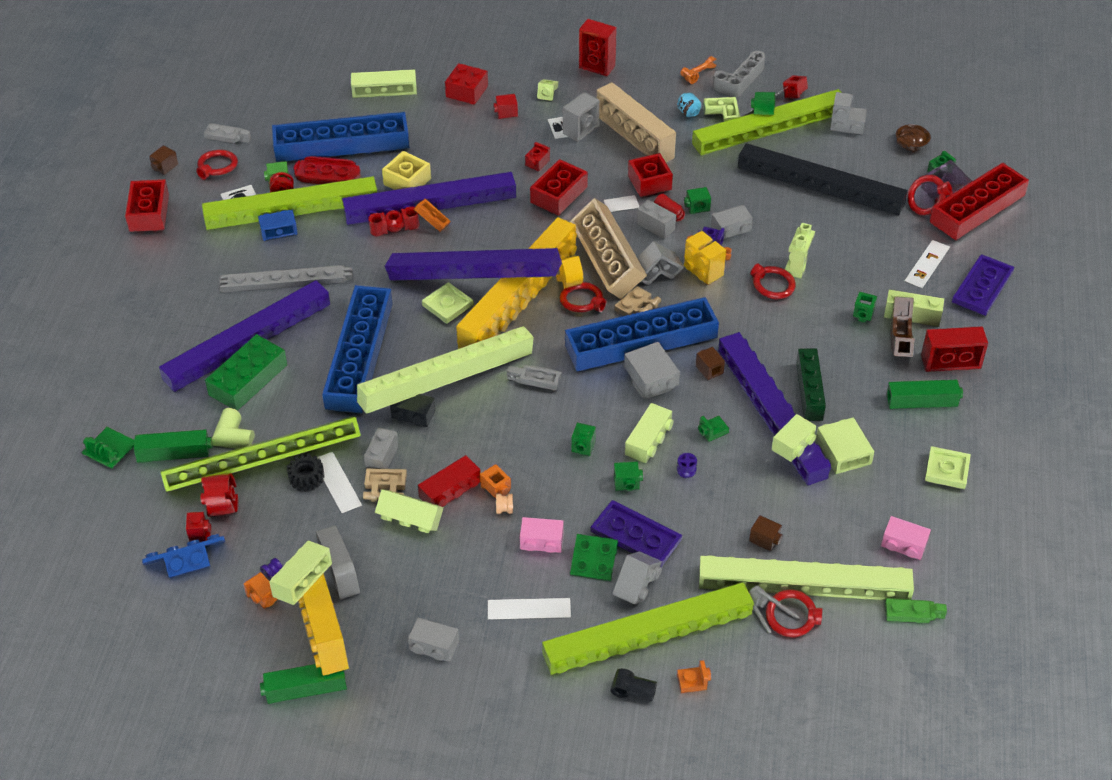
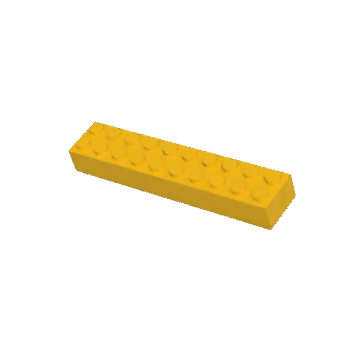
(512, 295)

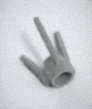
(761, 599)

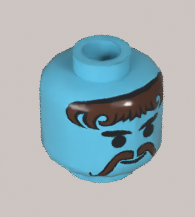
(689, 104)

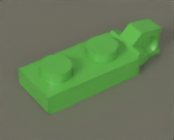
(914, 610)

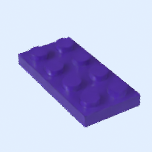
(983, 284)
(636, 532)

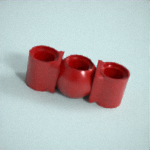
(393, 221)

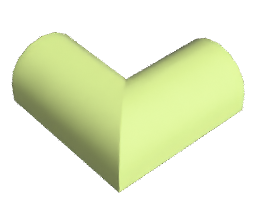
(726, 106)
(227, 431)

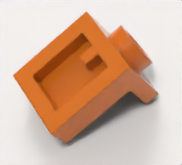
(694, 678)

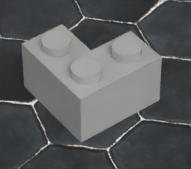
(845, 117)
(659, 260)
(635, 575)

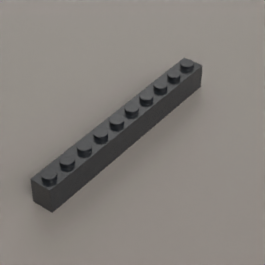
(822, 179)

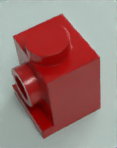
(795, 86)
(537, 156)
(197, 526)

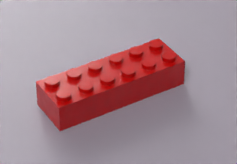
(979, 201)

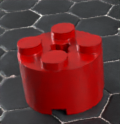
(219, 494)

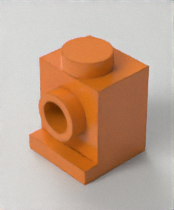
(495, 481)
(259, 590)

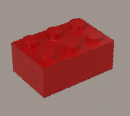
(597, 47)
(558, 187)
(147, 205)
(954, 349)

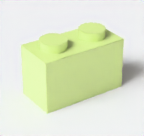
(794, 438)

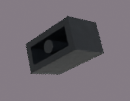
(415, 410)

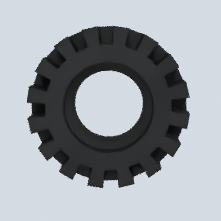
(305, 481)

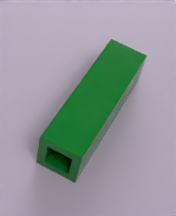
(924, 394)
(172, 445)
(300, 683)

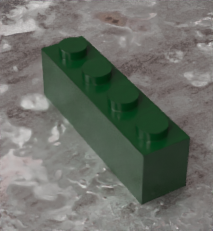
(810, 384)

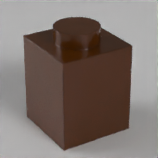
(163, 160)
(710, 363)
(766, 533)

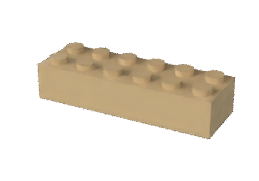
(635, 122)
(608, 248)

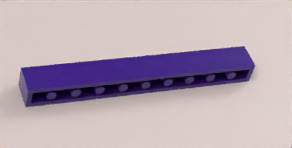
(440, 195)
(474, 264)
(265, 323)
(770, 402)

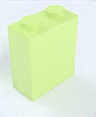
(844, 445)

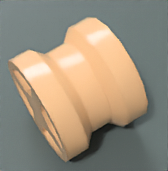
(504, 503)

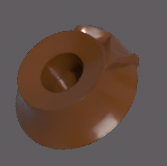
(912, 137)

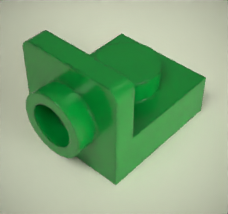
(712, 428)

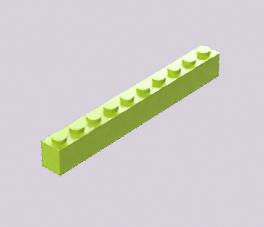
(758, 126)
(300, 200)
(260, 453)
(647, 628)

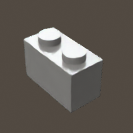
(656, 219)
(734, 220)
(381, 449)
(433, 639)

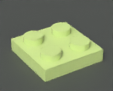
(447, 302)
(947, 467)

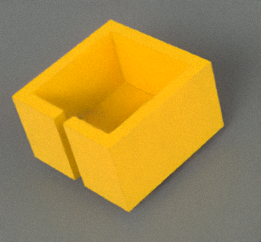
(705, 262)

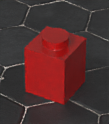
(506, 106)

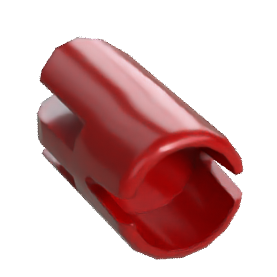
(670, 205)

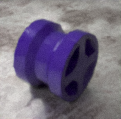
(688, 460)
(271, 569)

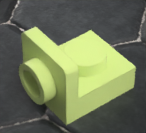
(546, 89)

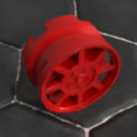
(280, 183)

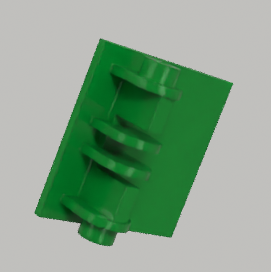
(107, 447)
(594, 557)

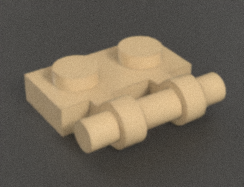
(635, 300)
(383, 479)

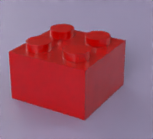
(466, 83)
(650, 174)

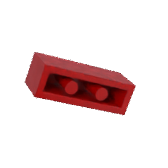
(450, 482)

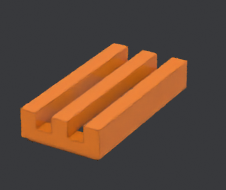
(432, 215)

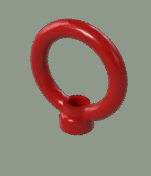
(205, 171)
(944, 189)
(758, 273)
(597, 303)
(814, 614)

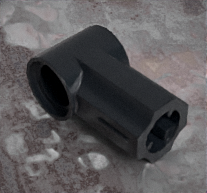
(627, 684)

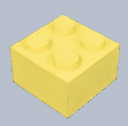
(406, 172)

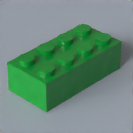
(246, 372)

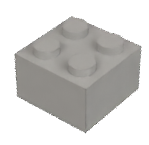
(580, 116)

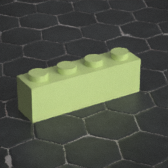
(383, 83)

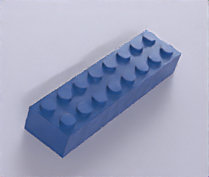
(340, 136)
(669, 325)
(357, 347)

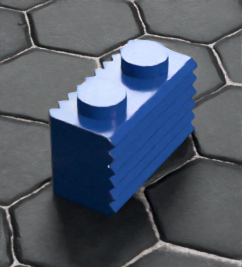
(277, 224)

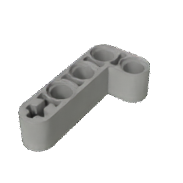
(736, 83)
(342, 565)

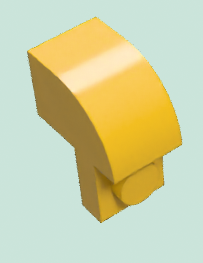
(570, 272)

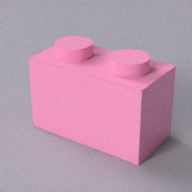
(541, 535)
(905, 538)

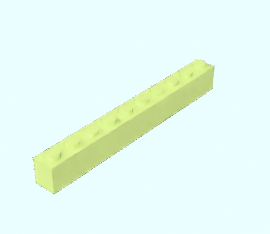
(444, 369)
(807, 577)

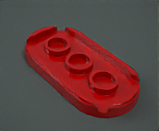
(325, 170)

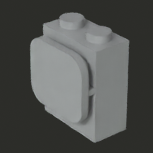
(651, 370)

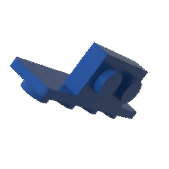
(185, 559)

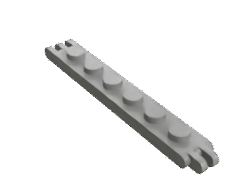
(284, 278)

